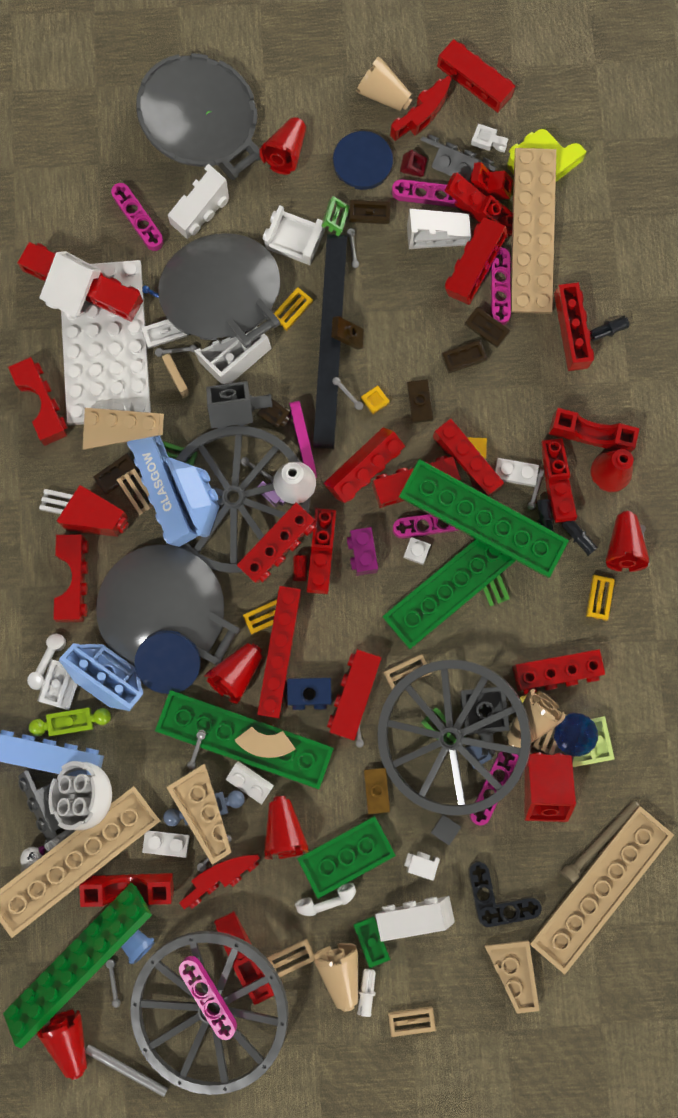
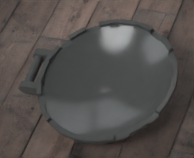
(174, 110)
(221, 288)
(158, 592)

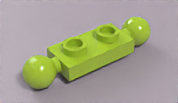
(69, 722)

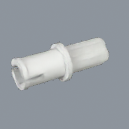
(366, 992)

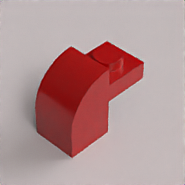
(491, 183)

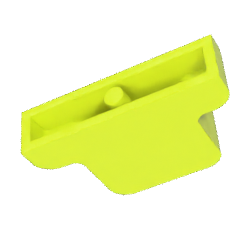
(566, 158)

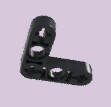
(490, 904)

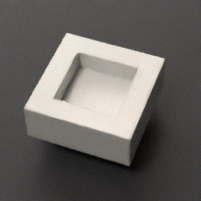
(417, 551)

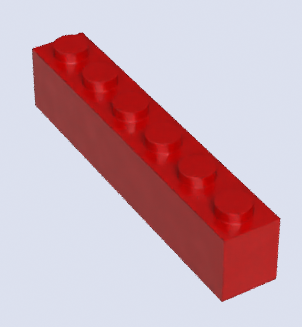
(103, 292)
(279, 652)

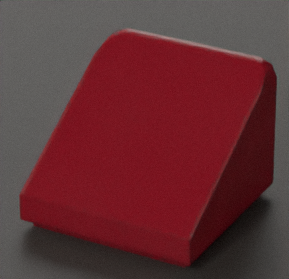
(413, 164)

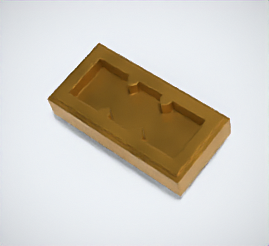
(376, 791)

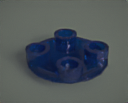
(576, 734)

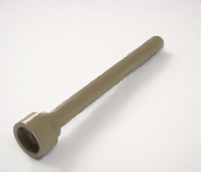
(573, 870)

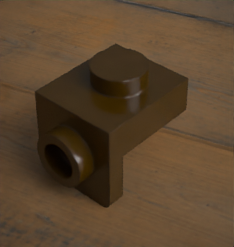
(275, 415)

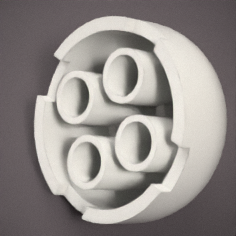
(81, 799)

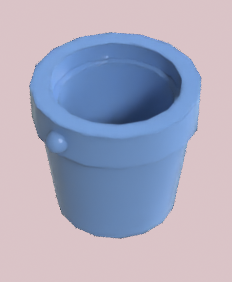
(137, 946)

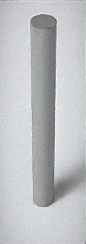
(126, 1070)

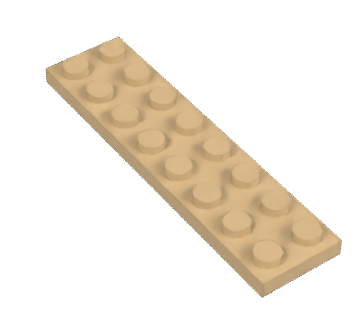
(533, 230)
(73, 862)
(601, 889)

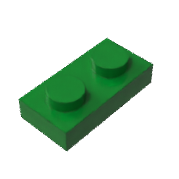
(370, 942)

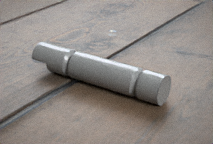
(56, 840)

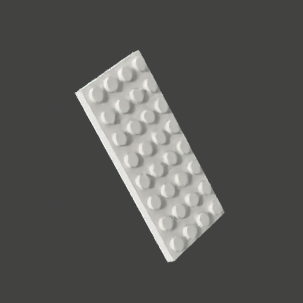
(106, 354)

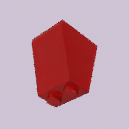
(92, 515)
(549, 788)

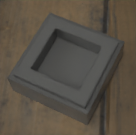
(445, 829)

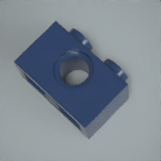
(321, 686)

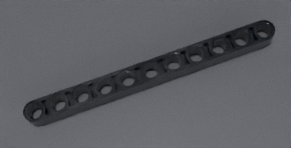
(329, 347)

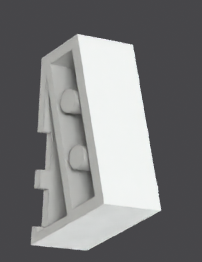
(200, 204)
(437, 229)
(230, 359)
(415, 918)

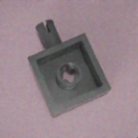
(233, 404)
(496, 702)

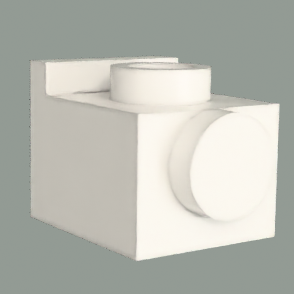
(421, 865)

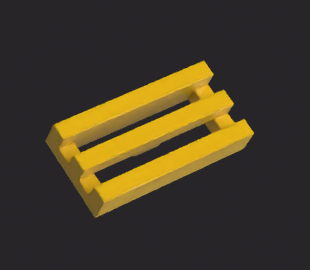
(300, 311)
(597, 615)
(249, 623)

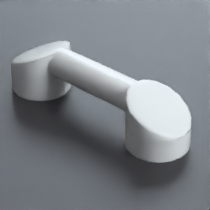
(55, 643)
(306, 907)

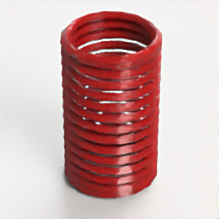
(299, 571)

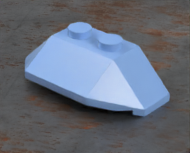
(196, 494)
(103, 674)

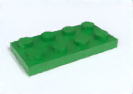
(346, 857)

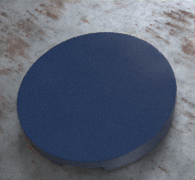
(362, 160)
(167, 662)

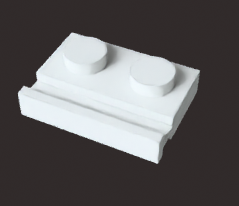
(57, 686)

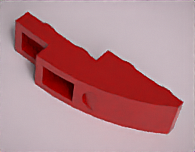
(427, 108)
(476, 203)
(557, 480)
(321, 551)
(226, 872)
(244, 967)

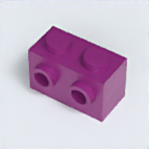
(363, 550)

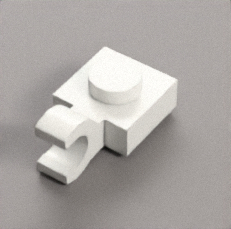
(486, 138)

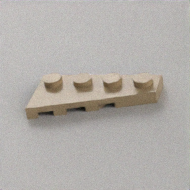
(111, 427)
(200, 809)

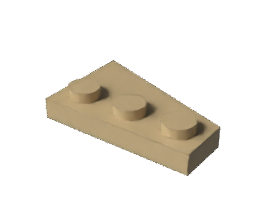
(516, 972)

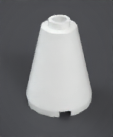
(294, 482)

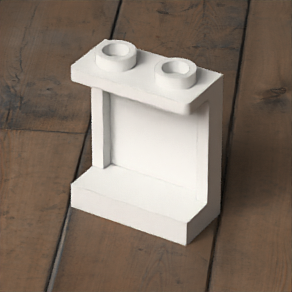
(293, 236)
(68, 284)

